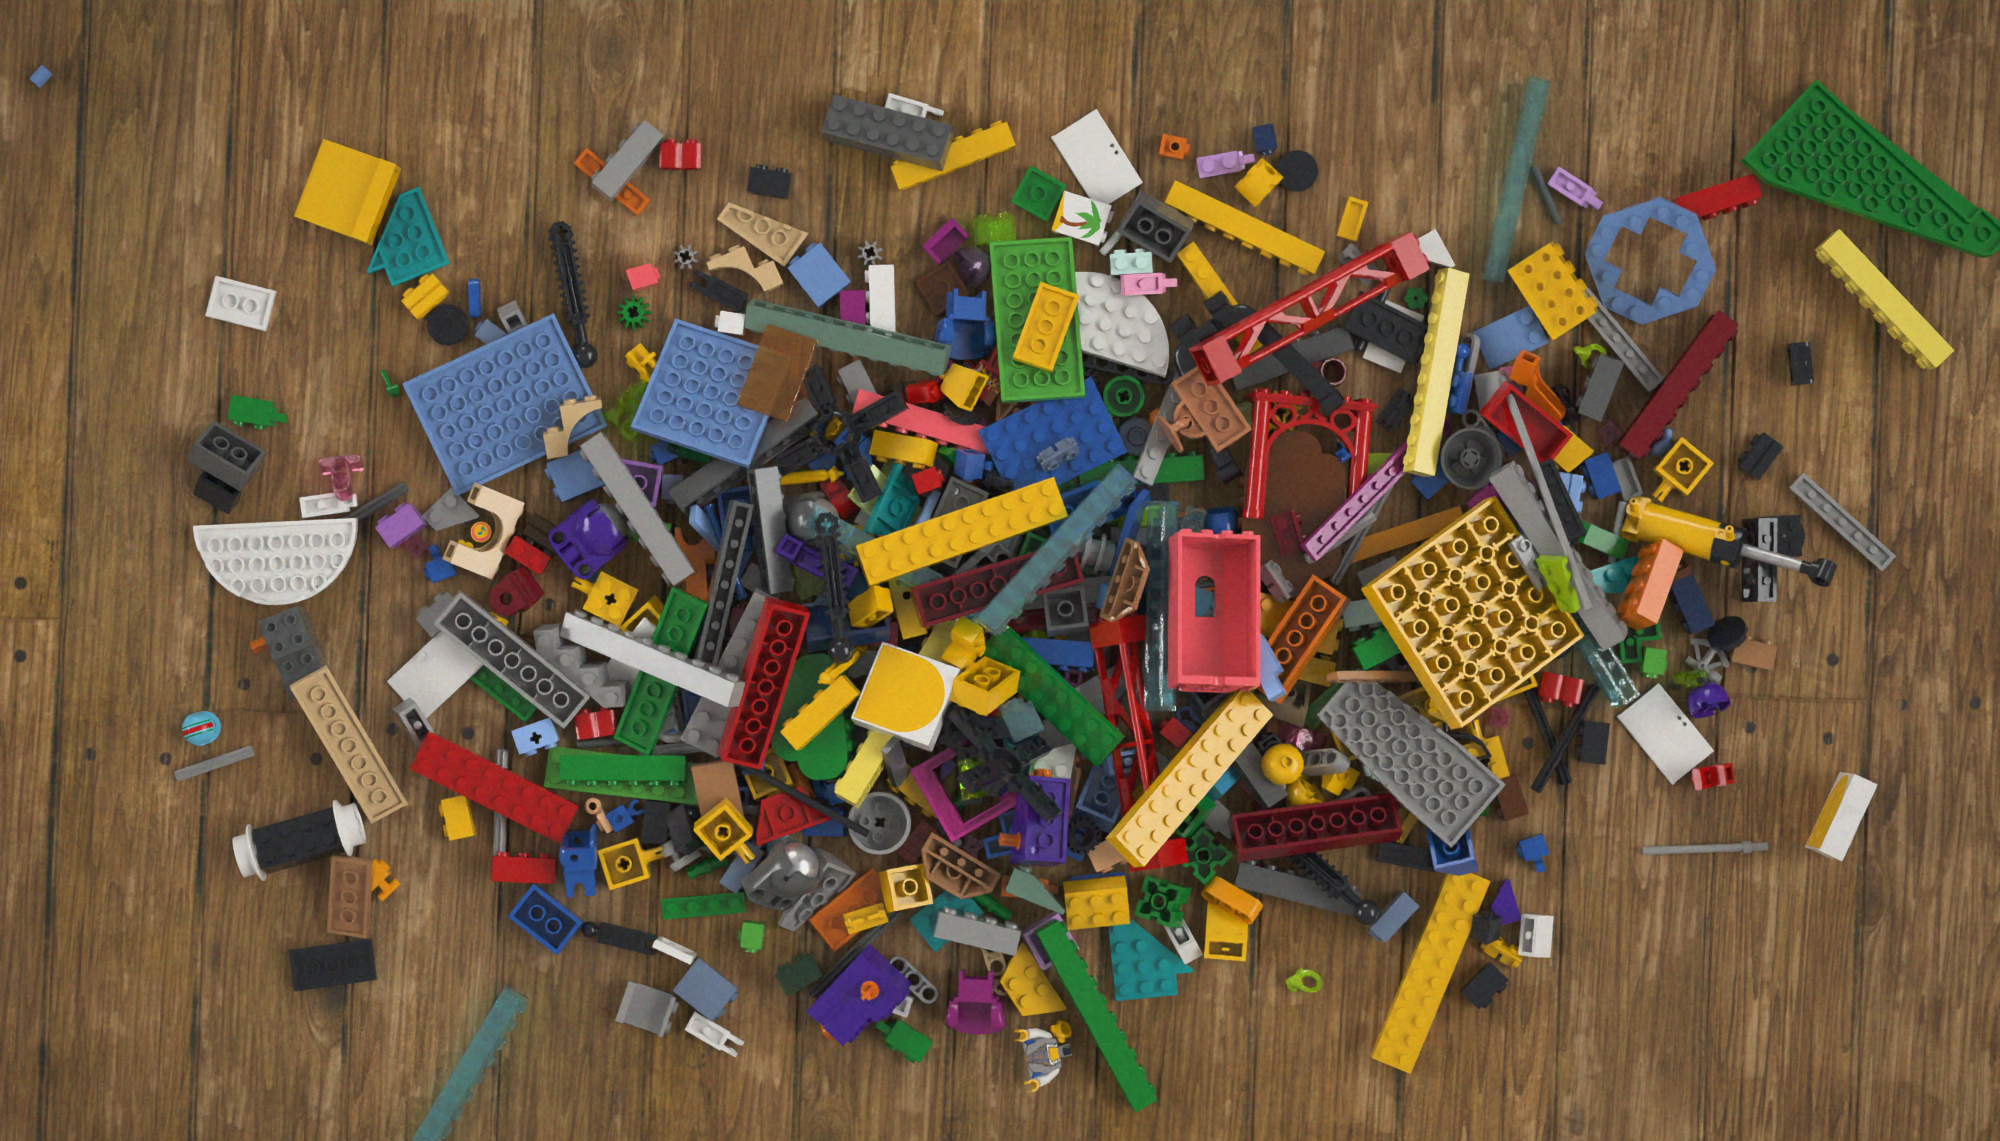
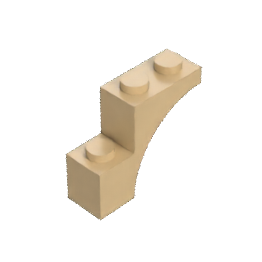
(738, 258)
(571, 412)

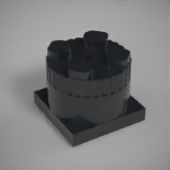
(1789, 535)

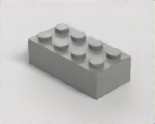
(977, 932)

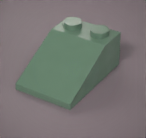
(1029, 887)

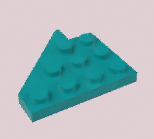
(409, 242)
(1142, 964)

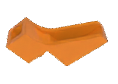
(1527, 373)

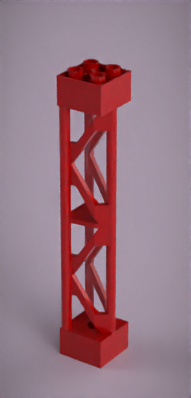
(1402, 260)
(1126, 633)

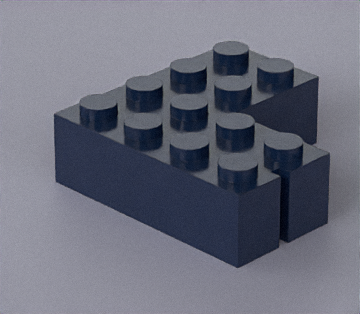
(819, 627)

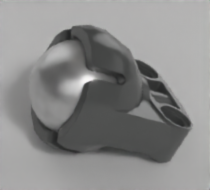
(798, 508)
(783, 876)

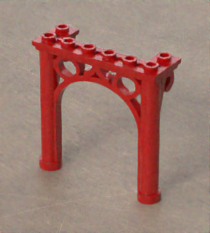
(1260, 442)

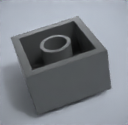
(1065, 611)

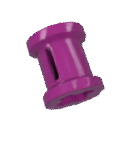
(1079, 679)

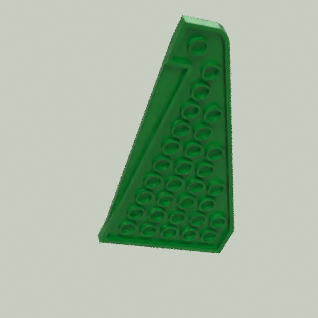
(1845, 163)

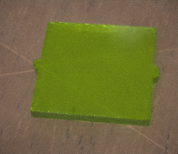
(806, 583)

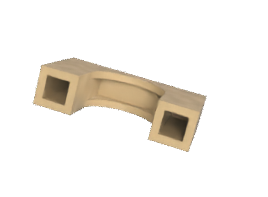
(486, 559)

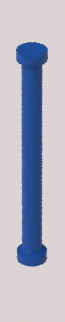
(718, 533)

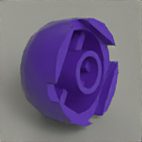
(1706, 699)

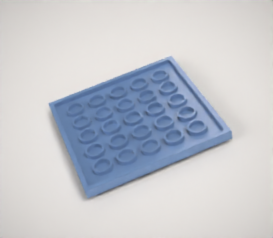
(697, 395)

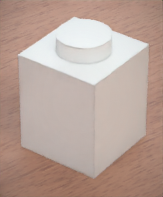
(730, 323)

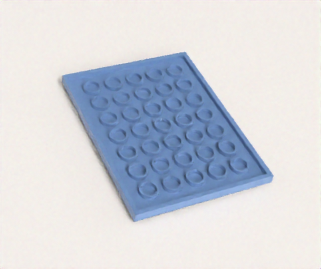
(497, 401)

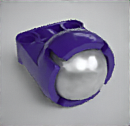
(590, 537)

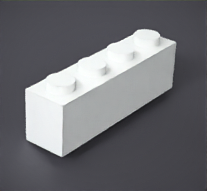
(881, 297)

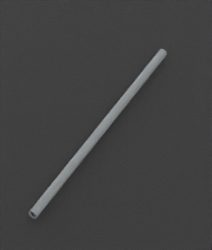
(1549, 502)

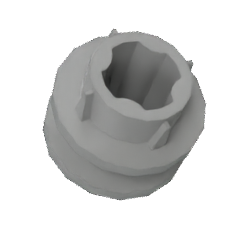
(1096, 553)

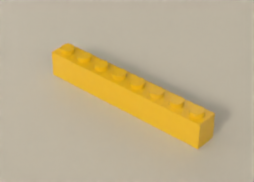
(1245, 229)

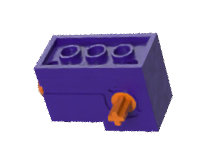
(1034, 839)
(859, 995)

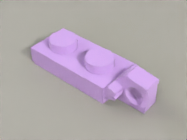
(1223, 163)
(1574, 189)

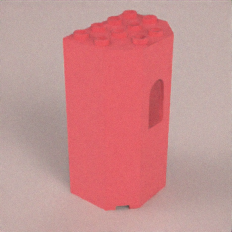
(1224, 649)

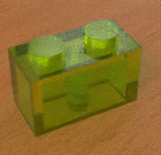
(994, 228)

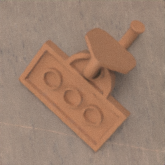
(1207, 410)

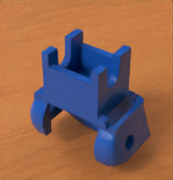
(965, 328)
(584, 867)

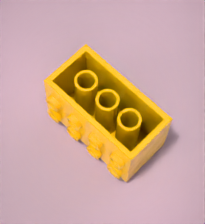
(1553, 290)

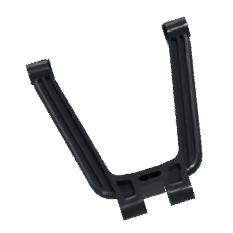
(1224, 316)

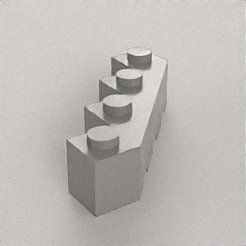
(572, 662)

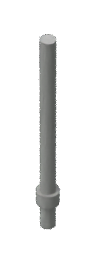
(1744, 847)

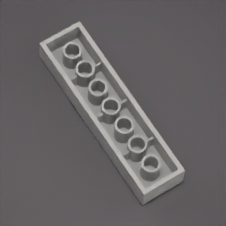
(638, 509)
(511, 658)
(709, 717)

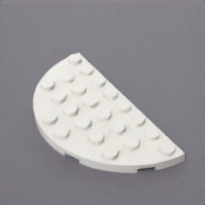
(1120, 326)
(277, 559)

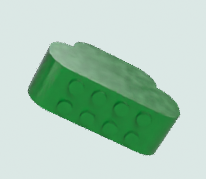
(834, 746)

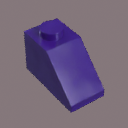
(1505, 903)

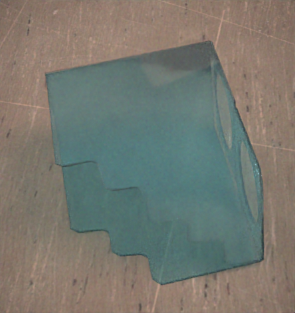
(1021, 719)

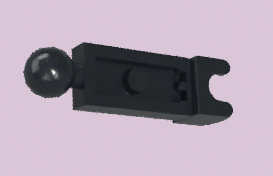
(619, 936)

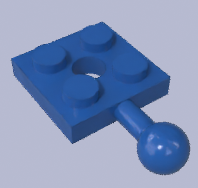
(1460, 383)

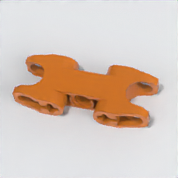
(699, 556)

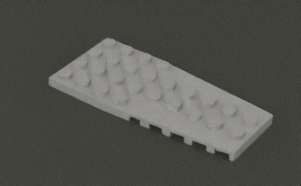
(1412, 758)

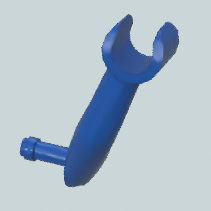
(1342, 454)

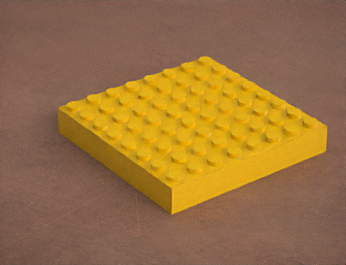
(1470, 614)

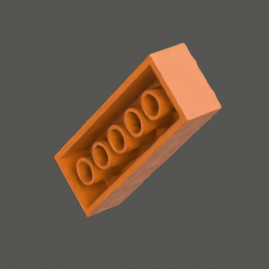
(1305, 629)

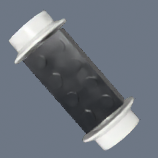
(299, 840)

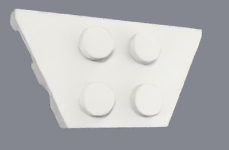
(1058, 761)

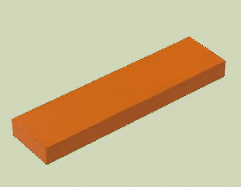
(628, 196)

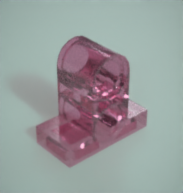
(332, 465)
(1302, 738)

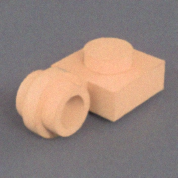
(602, 822)

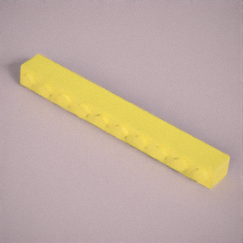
(1436, 372)
(869, 762)

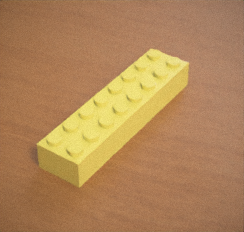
(1884, 300)

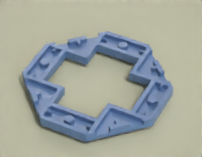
(1665, 301)

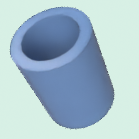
(40, 76)

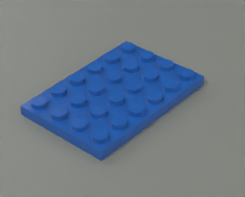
(1021, 436)

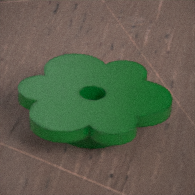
(1419, 303)

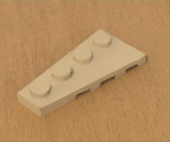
(769, 236)

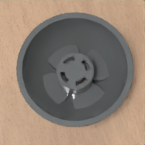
(1482, 456)

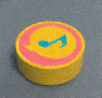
(481, 532)

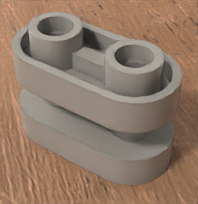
(679, 861)

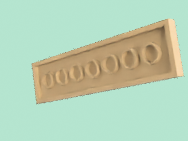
(348, 744)

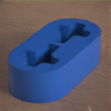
(474, 295)
(1189, 725)

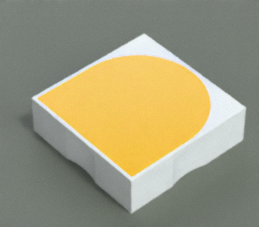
(905, 696)
(1841, 815)

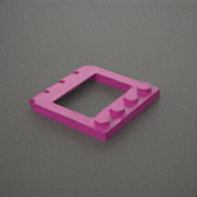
(941, 802)

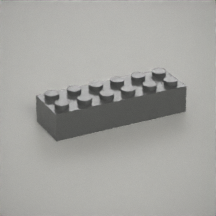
(888, 132)

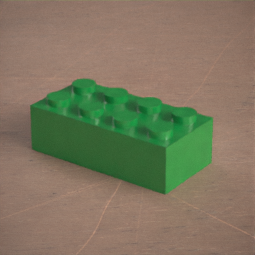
(1373, 650)

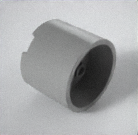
(897, 822)

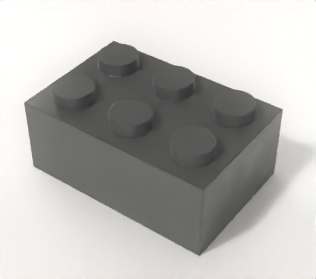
(1155, 226)
(1599, 386)
(227, 456)

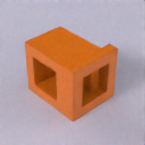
(1168, 152)

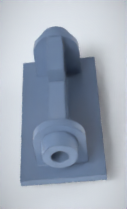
(1067, 450)

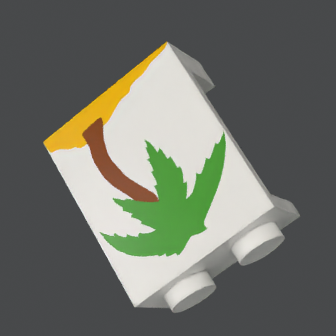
(1082, 218)

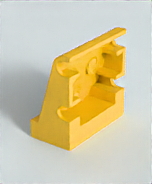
(347, 191)

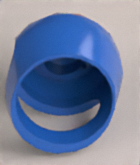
(1221, 519)

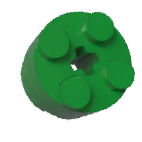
(1135, 394)

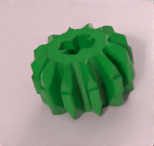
(631, 305)

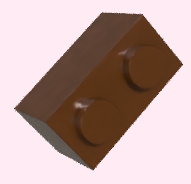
(1511, 799)

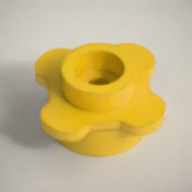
(1061, 1031)

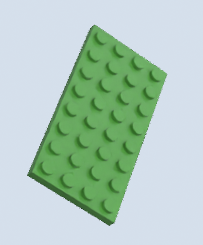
(1016, 275)

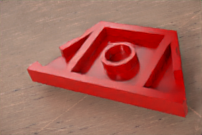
(784, 815)

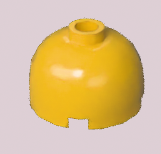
(1282, 764)
(1302, 793)

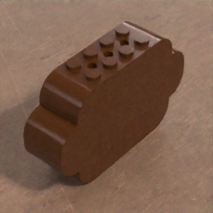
(1299, 481)

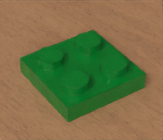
(1038, 193)

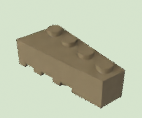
(1294, 706)

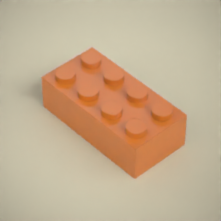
(1649, 584)

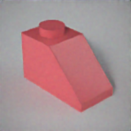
(643, 277)

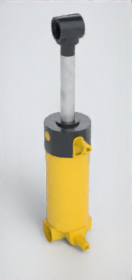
(1710, 539)

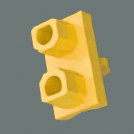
(642, 361)

